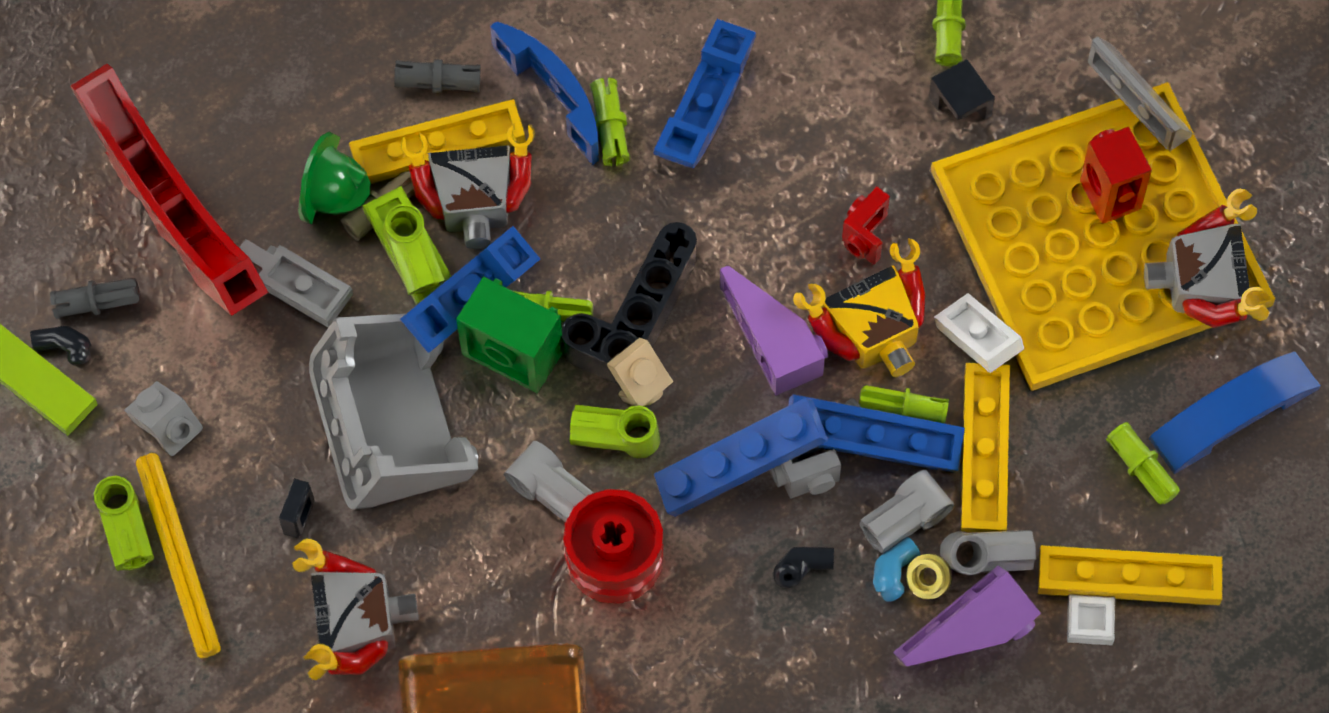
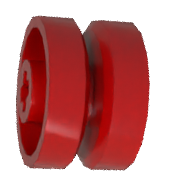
(613, 546)

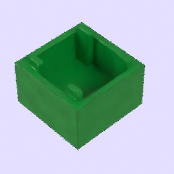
(510, 334)

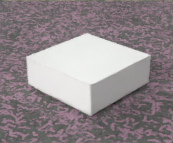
(1091, 619)

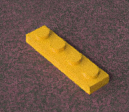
(472, 129)
(985, 449)
(1130, 575)

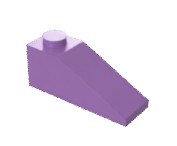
(775, 334)
(978, 619)

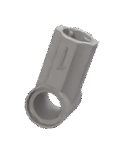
(542, 476)
(915, 505)
(1002, 548)

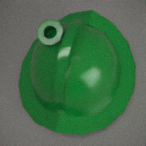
(331, 181)

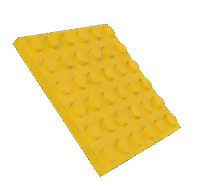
(1050, 261)

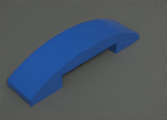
(524, 51)
(707, 96)
(436, 314)
(1232, 408)

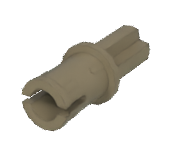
(357, 223)

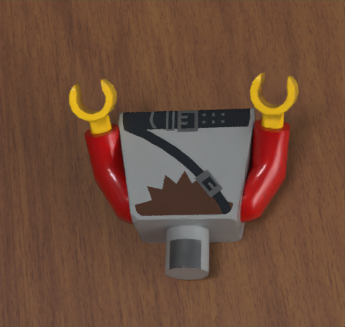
(472, 186)
(1210, 269)
(350, 612)

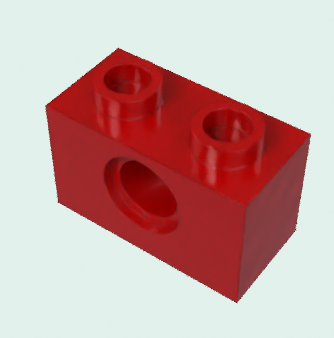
(1115, 174)

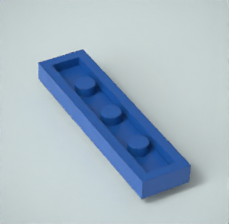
(889, 435)
(740, 457)

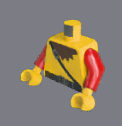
(872, 317)

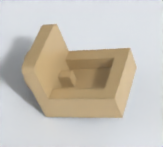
(639, 374)

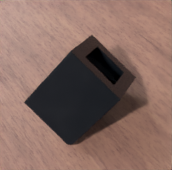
(961, 91)

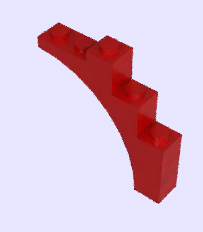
(178, 215)

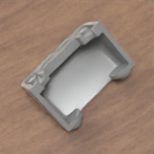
(384, 412)

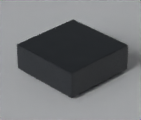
(296, 508)

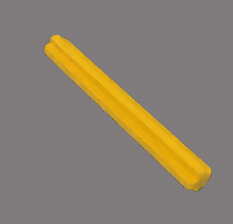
(178, 556)

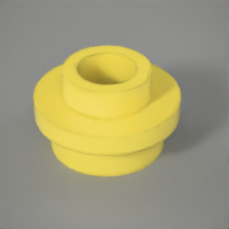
(916, 579)

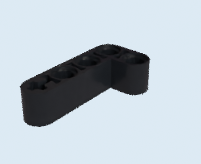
(639, 301)

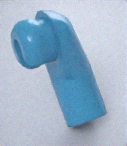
(888, 569)

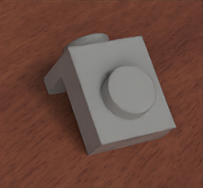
(164, 417)
(809, 475)

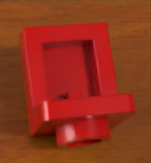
(862, 220)

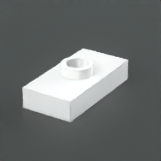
(979, 333)

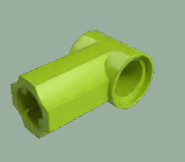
(414, 252)
(610, 429)
(124, 525)

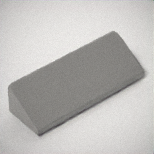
(1137, 94)

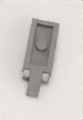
(299, 282)

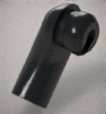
(65, 338)
(799, 562)

